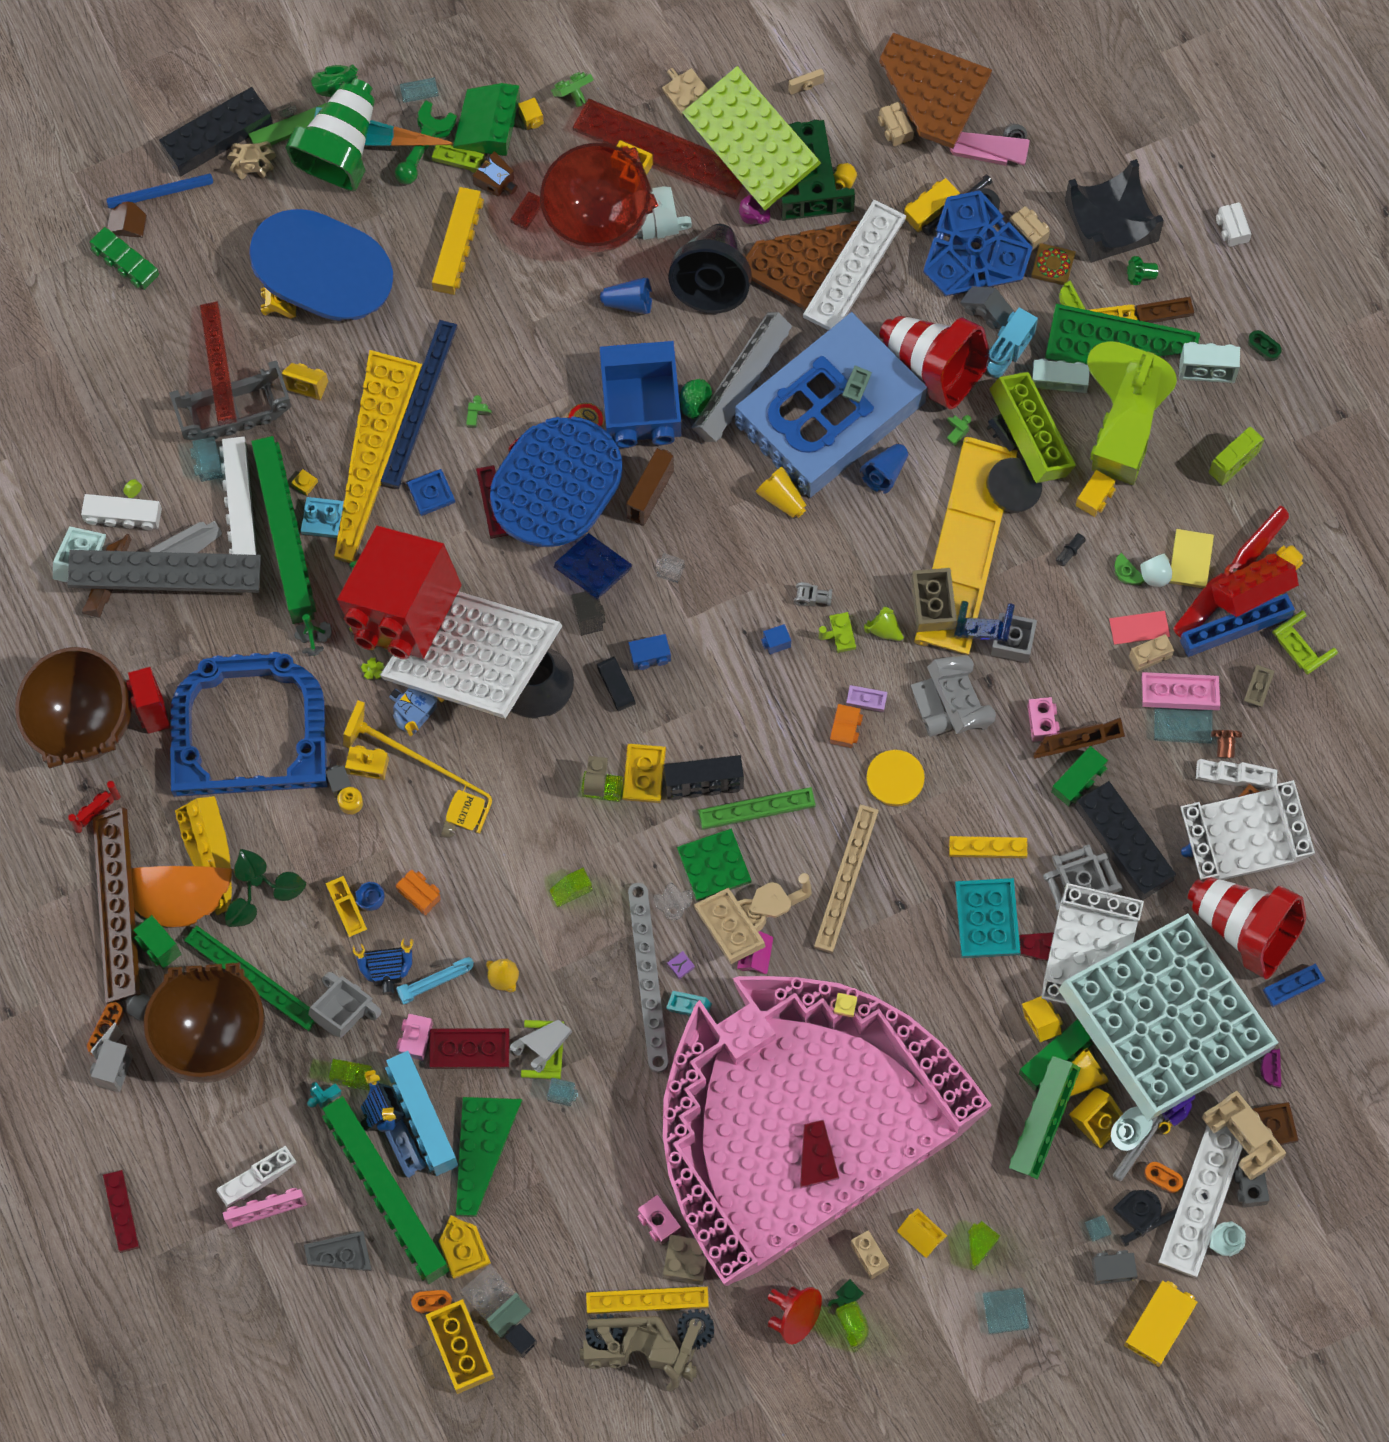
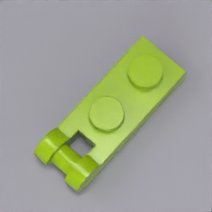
(457, 157)

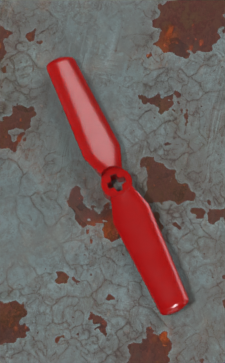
(1204, 604)

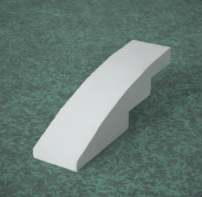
(1236, 774)

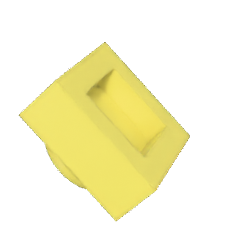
(845, 1005)

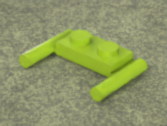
(1298, 648)
(553, 1065)

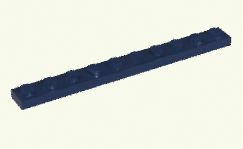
(419, 404)

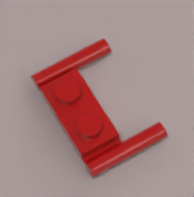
(99, 804)

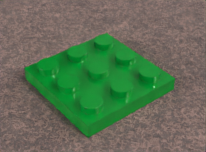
(714, 864)

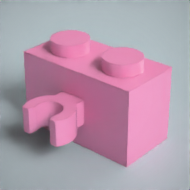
(415, 1036)

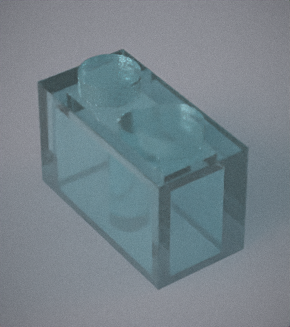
(207, 459)

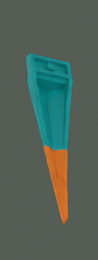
(387, 135)

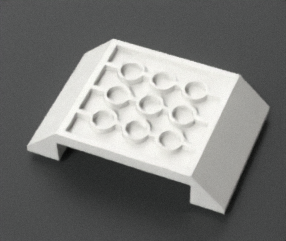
(1248, 833)
(1086, 931)

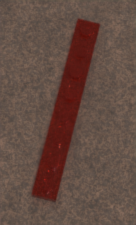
(218, 363)

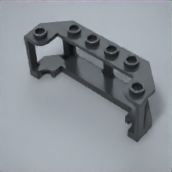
(239, 387)

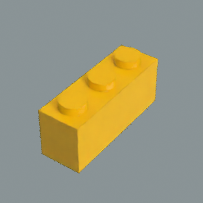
(929, 204)

